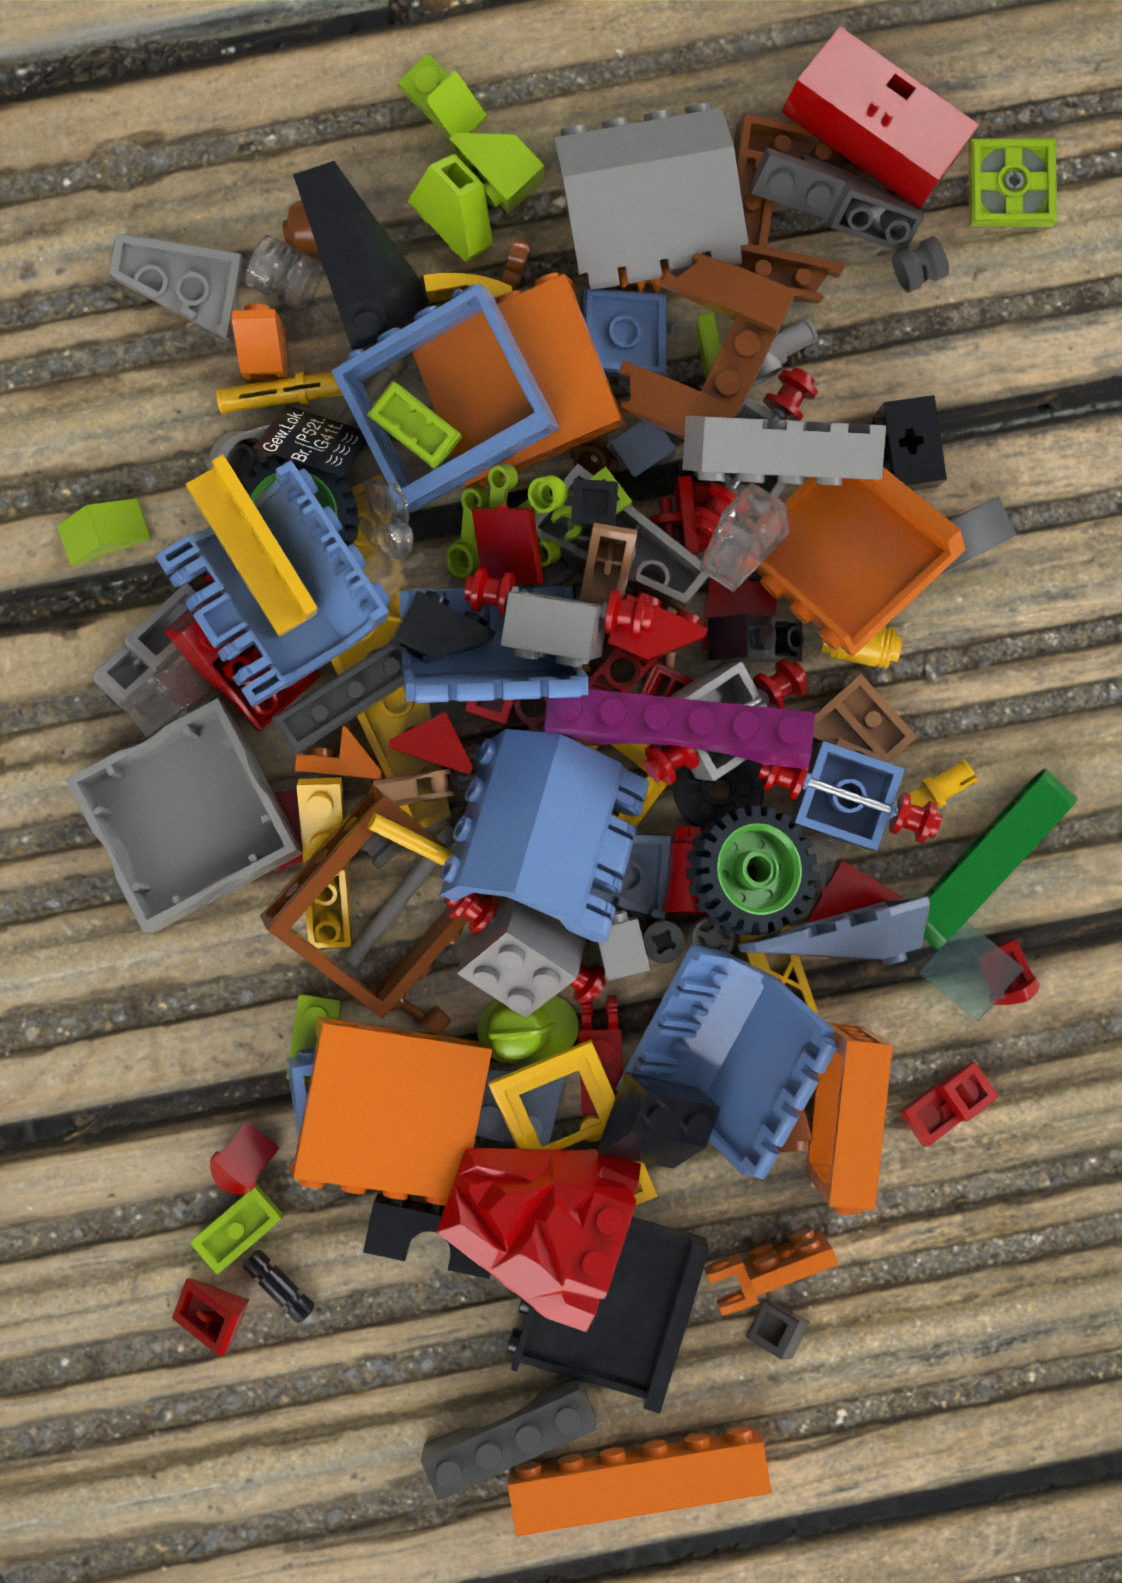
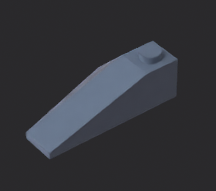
(866, 933)

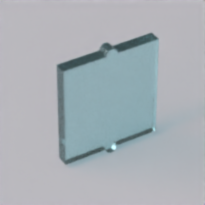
(972, 971)

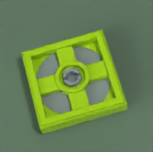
(1012, 182)

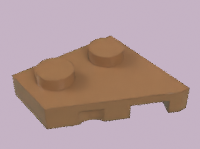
(862, 722)

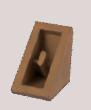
(607, 562)

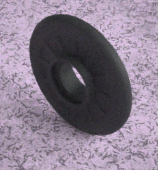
(700, 807)

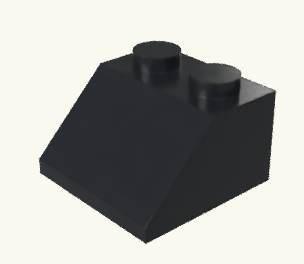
(658, 1121)

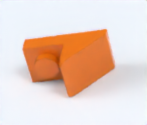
(352, 761)

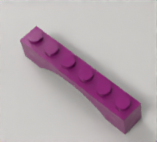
(743, 731)

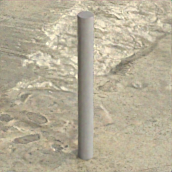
(395, 903)

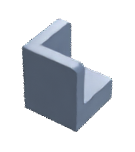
(643, 447)

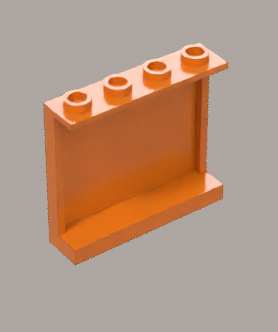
(481, 396)
(857, 556)
(389, 1109)

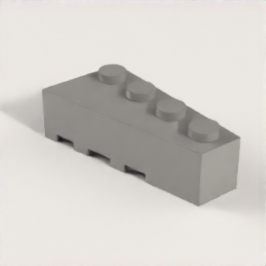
(782, 449)

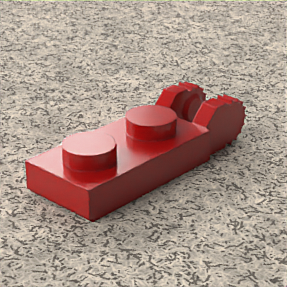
(607, 1045)

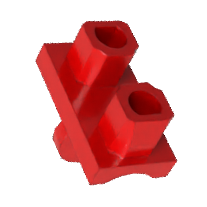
(687, 497)

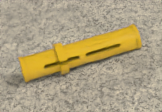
(232, 398)

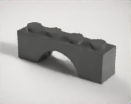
(481, 1452)

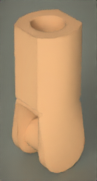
(406, 790)

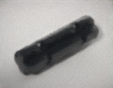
(278, 1286)

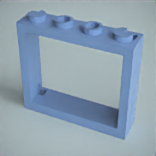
(399, 343)

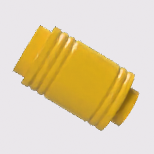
(877, 652)

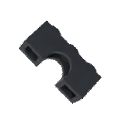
(398, 1221)

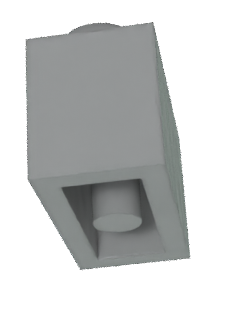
(624, 950)

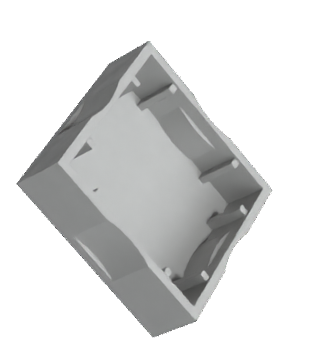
(185, 816)

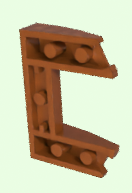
(787, 268)
(758, 313)

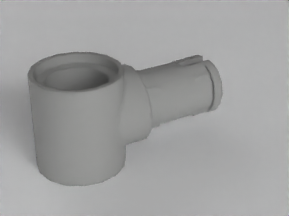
(784, 345)

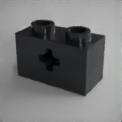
(920, 425)

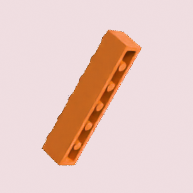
(638, 1481)

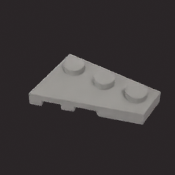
(181, 277)

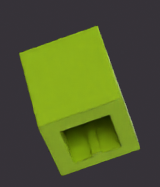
(501, 164)
(454, 206)

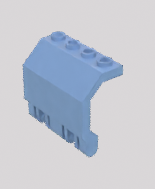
(327, 567)
(545, 828)

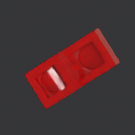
(948, 1103)

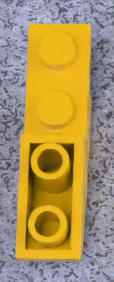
(320, 814)

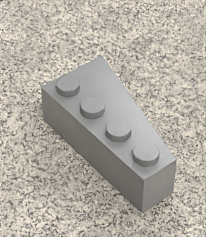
(658, 561)

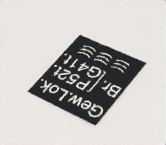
(312, 440)

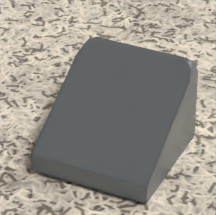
(778, 1330)

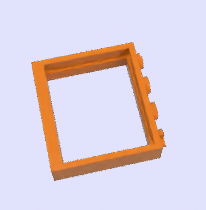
(850, 1120)

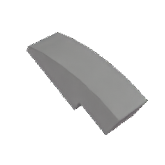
(145, 650)

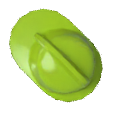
(528, 1039)

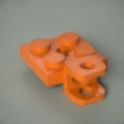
(771, 1268)

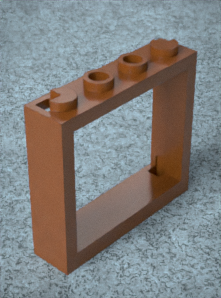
(319, 873)

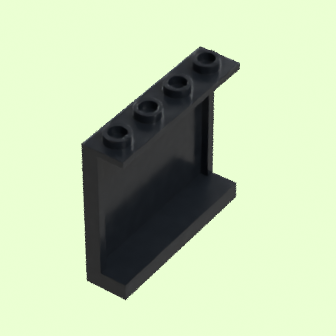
(636, 1324)

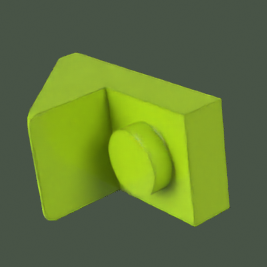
(442, 97)

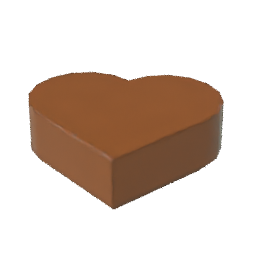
(516, 263)

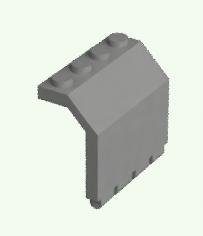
(651, 194)

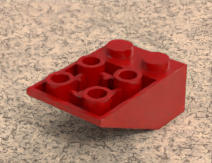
(202, 656)

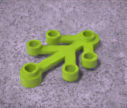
(538, 499)

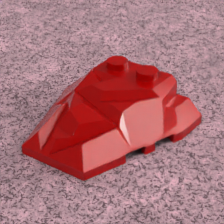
(544, 1223)

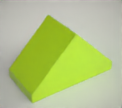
(103, 530)

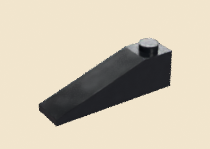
(363, 266)

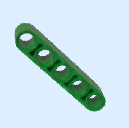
(995, 855)

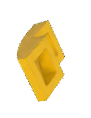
(442, 285)

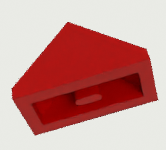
(436, 743)
(210, 1314)

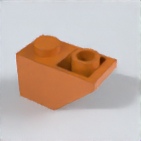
(260, 343)

